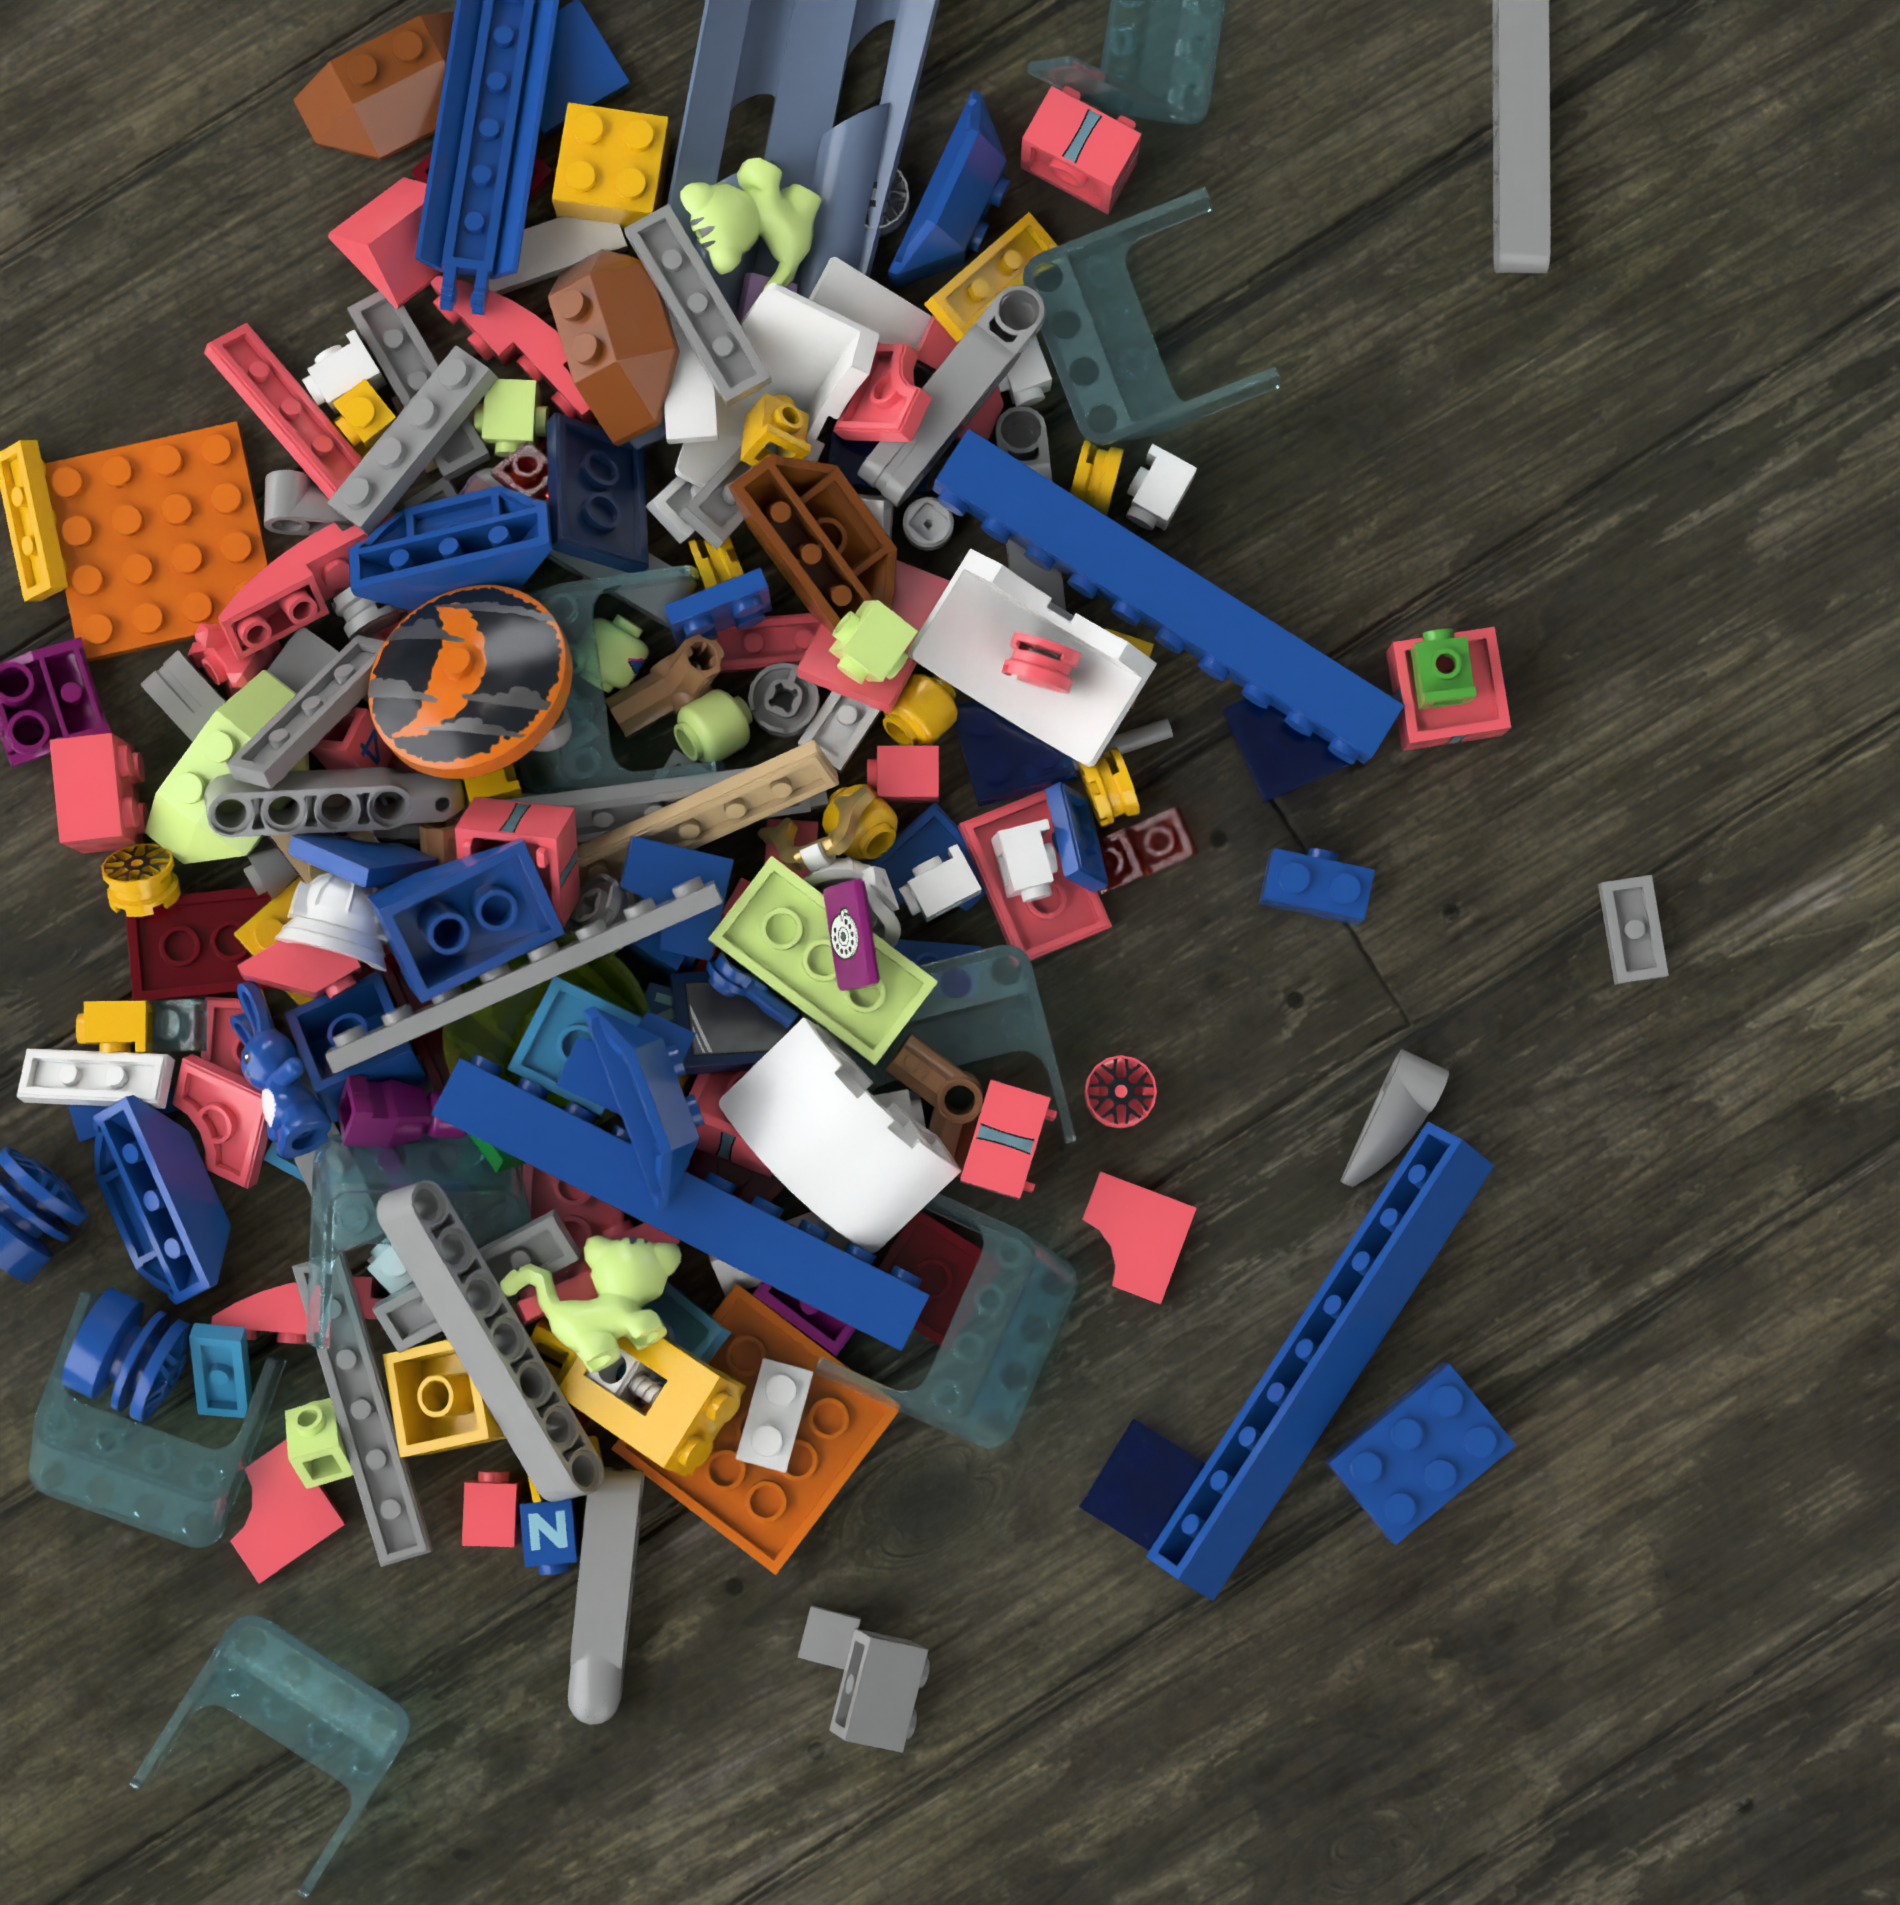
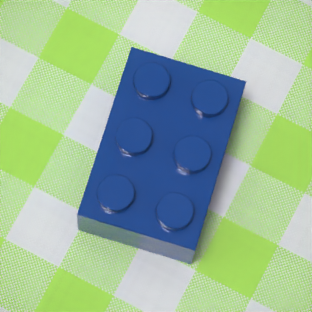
(1419, 1452)

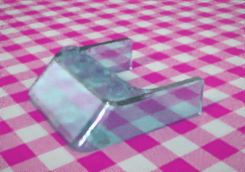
(1152, 63)
(1105, 341)
(587, 756)
(979, 1011)
(354, 1178)
(993, 1339)
(136, 1469)
(303, 1705)

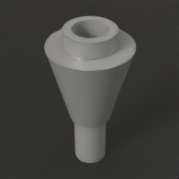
(269, 872)

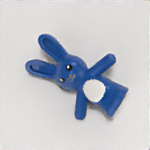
(273, 1066)

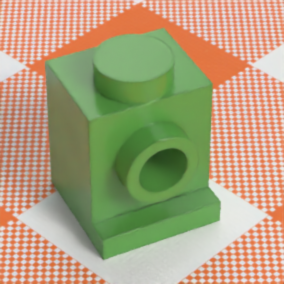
(1432, 686)

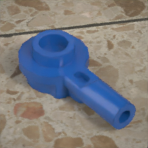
(732, 978)

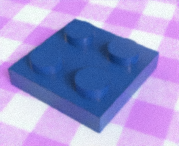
(730, 603)

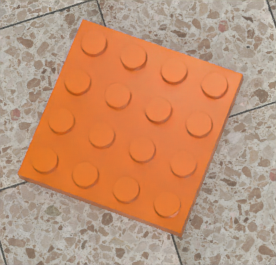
(156, 537)
(752, 1504)

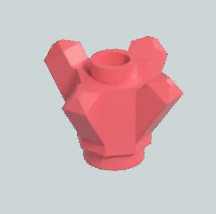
(219, 662)

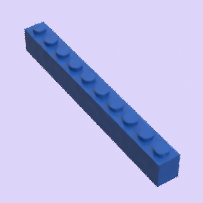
(1166, 597)
(700, 1211)
(1320, 1361)

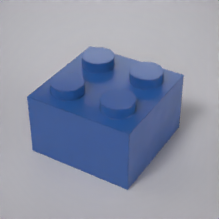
(322, 1019)

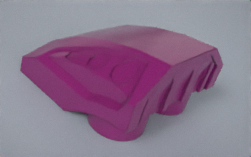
(52, 691)

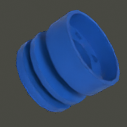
(29, 1207)
(118, 1350)

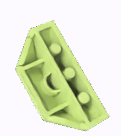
(179, 810)

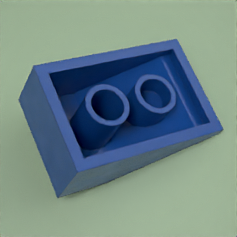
(465, 917)

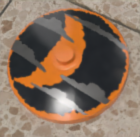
(470, 681)

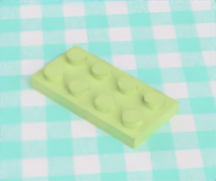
(784, 940)

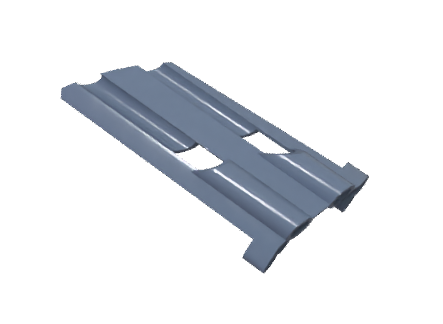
(801, 59)

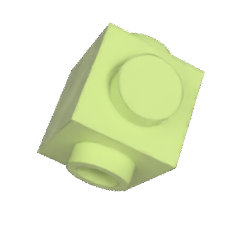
(511, 416)
(872, 643)
(316, 1444)

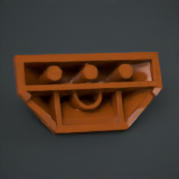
(381, 91)
(616, 341)
(817, 535)

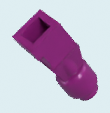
(388, 1114)

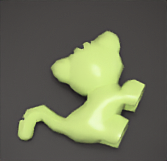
(732, 219)
(626, 1277)

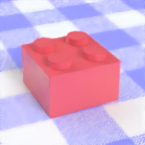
(98, 792)

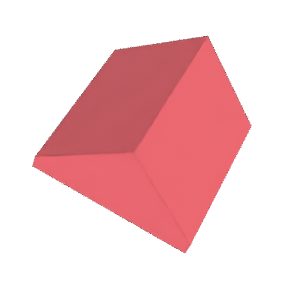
(384, 242)

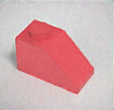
(302, 970)

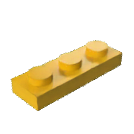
(978, 284)
(31, 521)

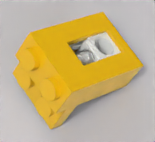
(683, 1412)

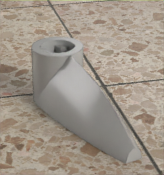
(297, 505)
(1398, 1112)

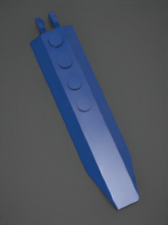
(486, 143)

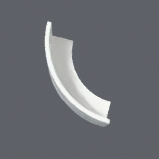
(810, 357)
(972, 636)
(832, 1139)

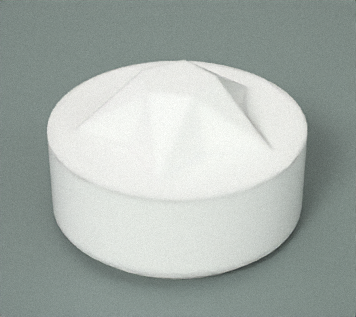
(928, 524)

